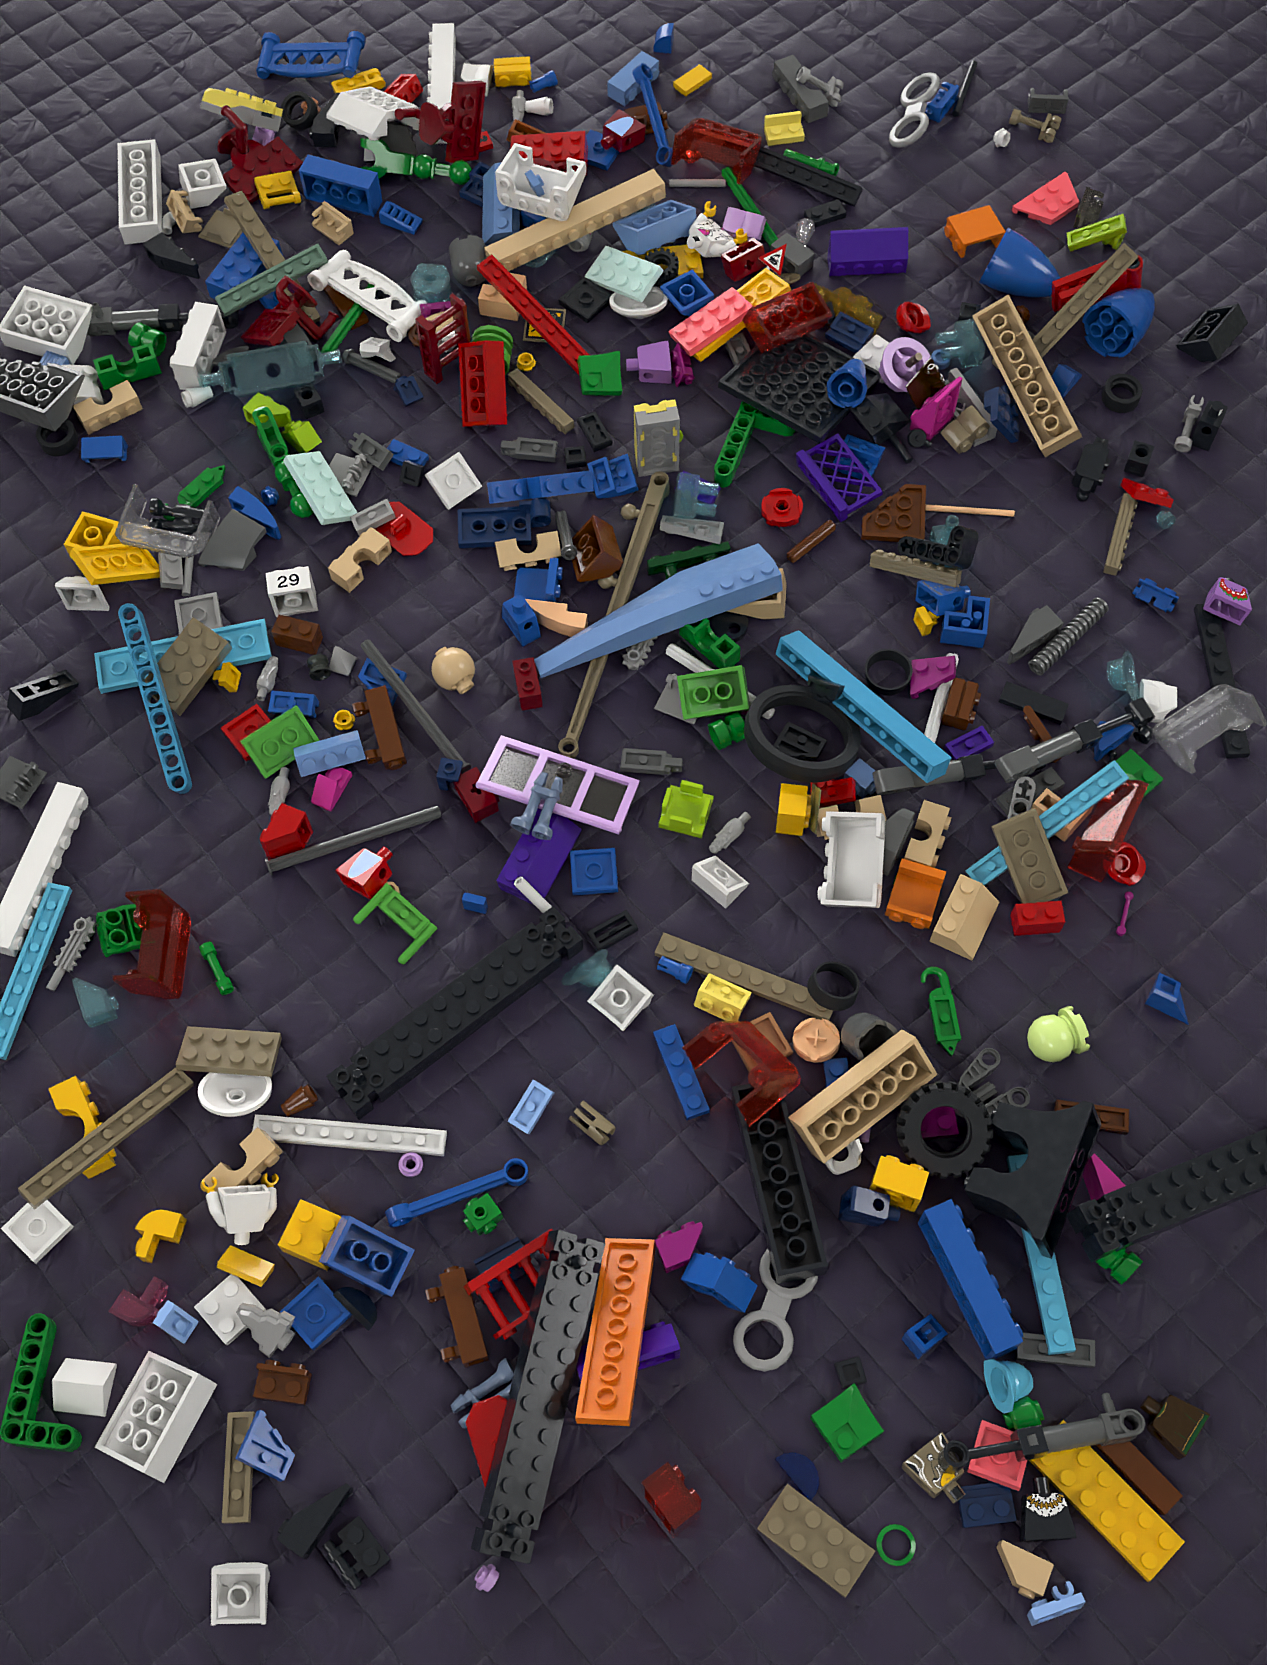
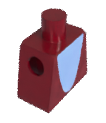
(622, 132)

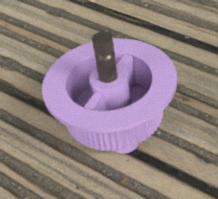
(901, 362)

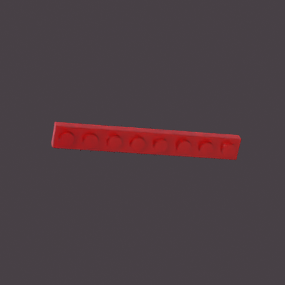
(531, 311)

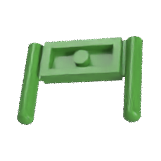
(403, 914)

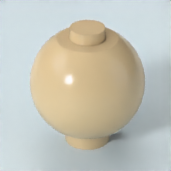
(453, 669)

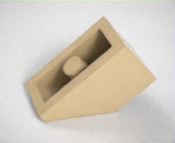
(1025, 1569)

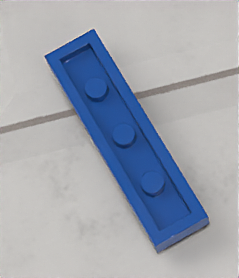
(681, 1072)

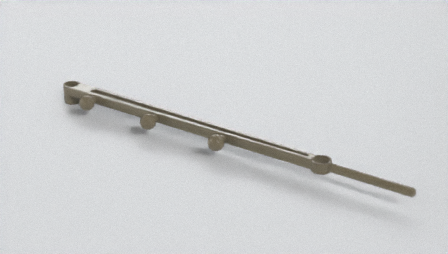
(647, 516)

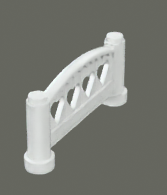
(333, 275)

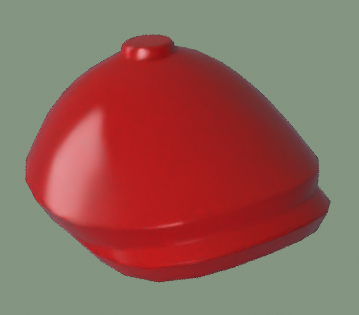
(912, 318)
(1128, 865)

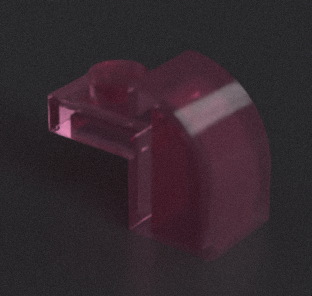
(141, 1310)

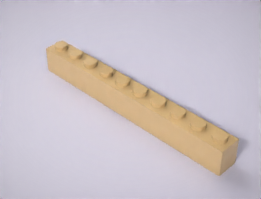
(582, 220)

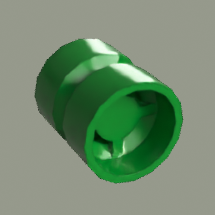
(142, 334)
(726, 731)
(1121, 1264)

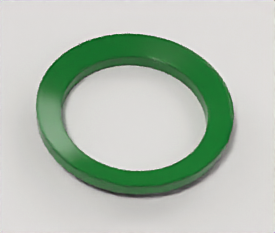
(880, 1550)

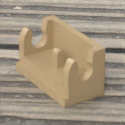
(182, 213)
(332, 223)

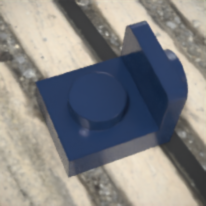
(408, 390)
(448, 772)

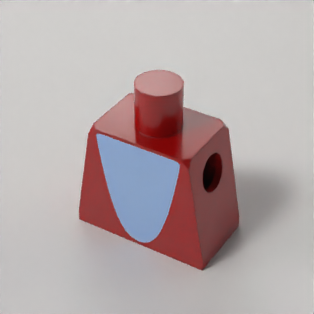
(366, 871)

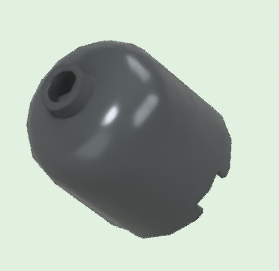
(465, 257)
(865, 1033)

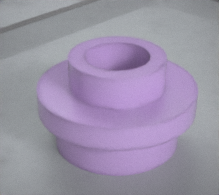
(410, 1157)
(486, 1577)

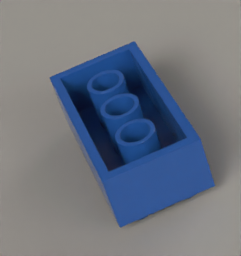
(341, 185)
(236, 267)

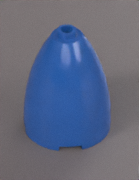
(1019, 268)
(1119, 321)

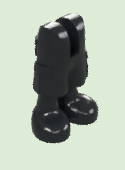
(181, 512)

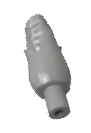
(518, 106)
(267, 678)
(279, 790)
(729, 833)

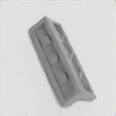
(967, 398)

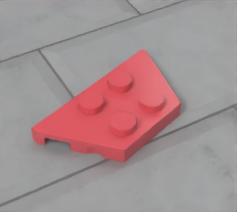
(1050, 201)

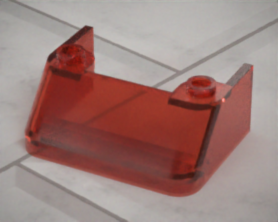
(719, 144)
(1107, 830)
(162, 946)
(770, 1078)

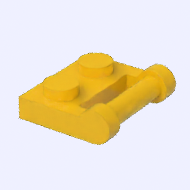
(275, 185)

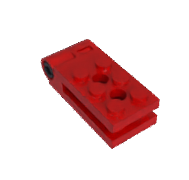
(1068, 286)

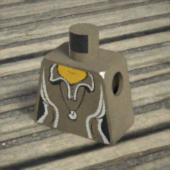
(926, 1472)

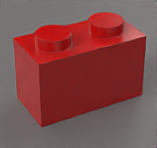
(1037, 918)

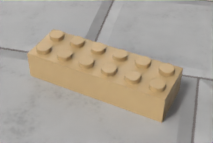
(863, 1096)

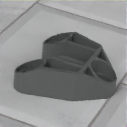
(896, 833)
(978, 1072)

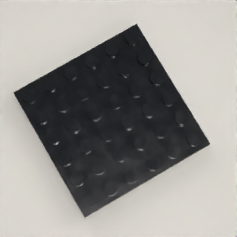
(792, 384)

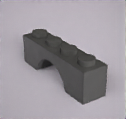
(810, 102)

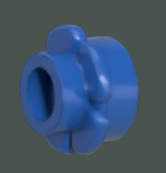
(269, 496)

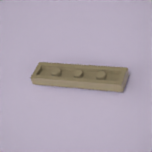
(237, 1475)

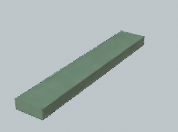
(267, 281)

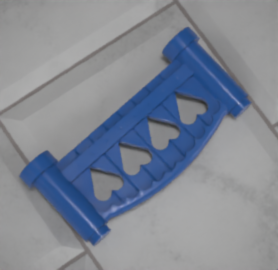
(273, 51)

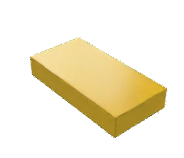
(692, 80)
(245, 1266)

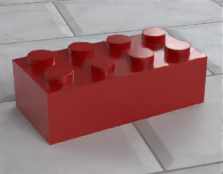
(555, 146)

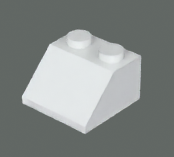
(201, 181)

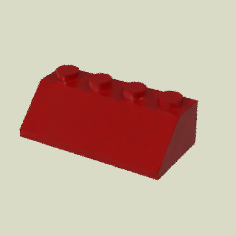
(482, 383)

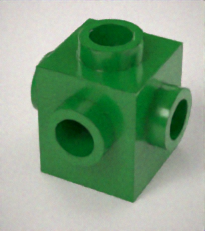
(482, 1206)

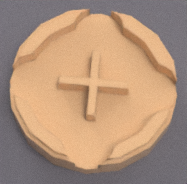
(816, 1040)

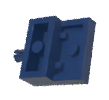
(473, 188)
(1003, 412)

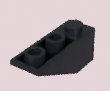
(168, 256)

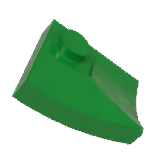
(600, 374)
(1138, 769)
(847, 1423)

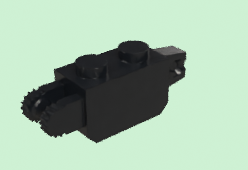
(1090, 468)

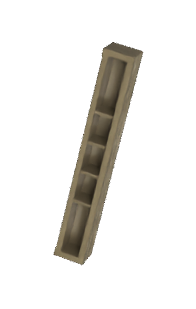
(540, 401)
(1120, 535)
(915, 568)

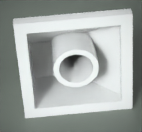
(80, 594)

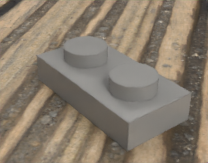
(373, 517)
(170, 571)

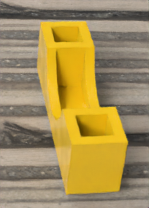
(72, 1100)

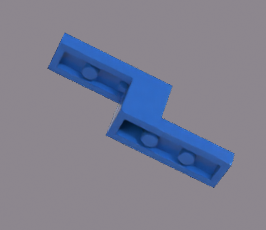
(540, 486)

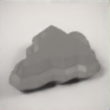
(267, 1327)

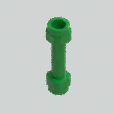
(209, 953)

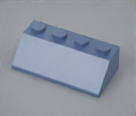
(498, 219)
(655, 226)

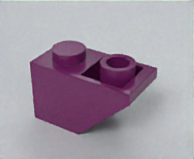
(678, 1247)

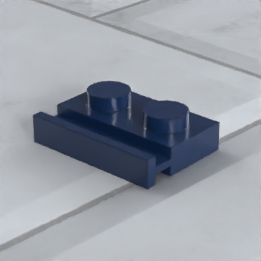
(849, 332)
(497, 1255)
(986, 1505)

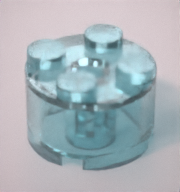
(431, 283)

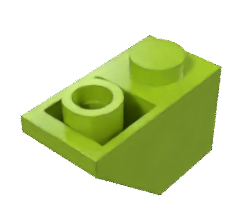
(280, 412)
(301, 436)

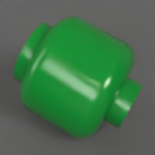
(1024, 1414)

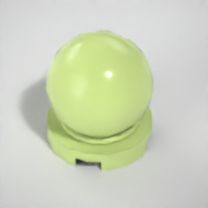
(1056, 1036)

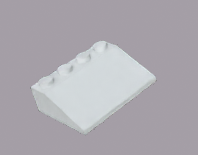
(46, 322)
(156, 1416)

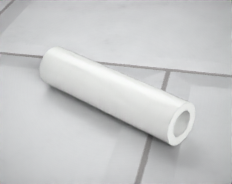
(532, 894)

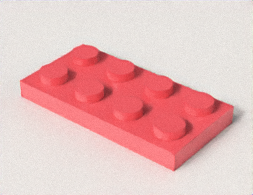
(710, 321)

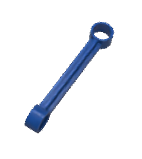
(643, 76)
(404, 1213)

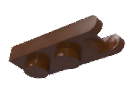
(1037, 729)

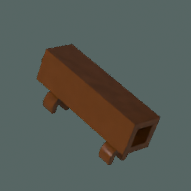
(385, 728)
(463, 1317)

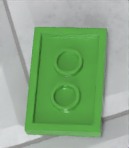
(274, 742)

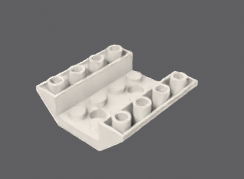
(368, 111)

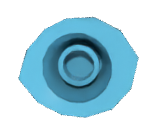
(1006, 1383)

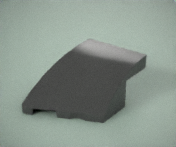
(398, 139)
(233, 542)

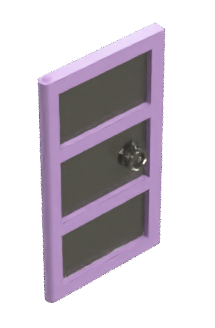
(587, 794)

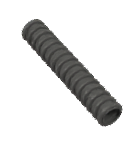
(1068, 636)

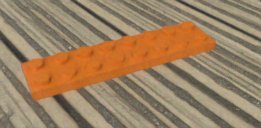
(616, 1333)

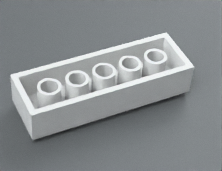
(139, 191)

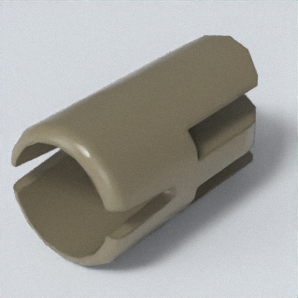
(595, 1126)

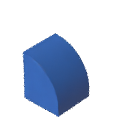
(664, 39)

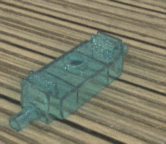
(251, 368)

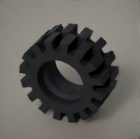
(666, 258)

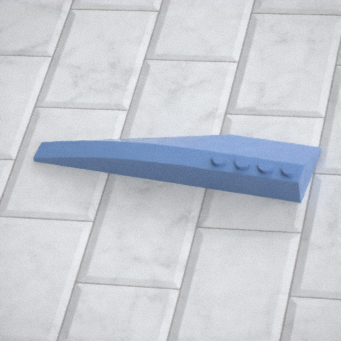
(671, 605)

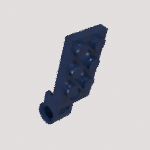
(531, 513)

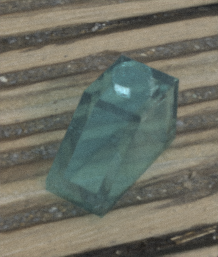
(95, 1003)

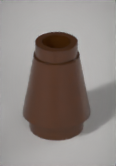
(300, 1100)

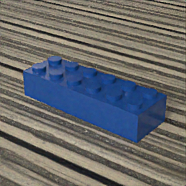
(970, 1281)

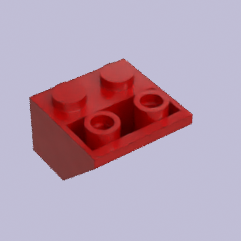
(286, 832)

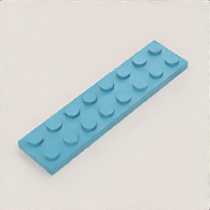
(247, 639)

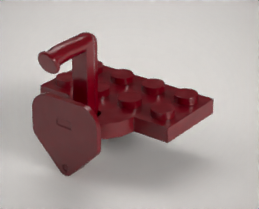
(462, 121)
(251, 158)
(275, 322)

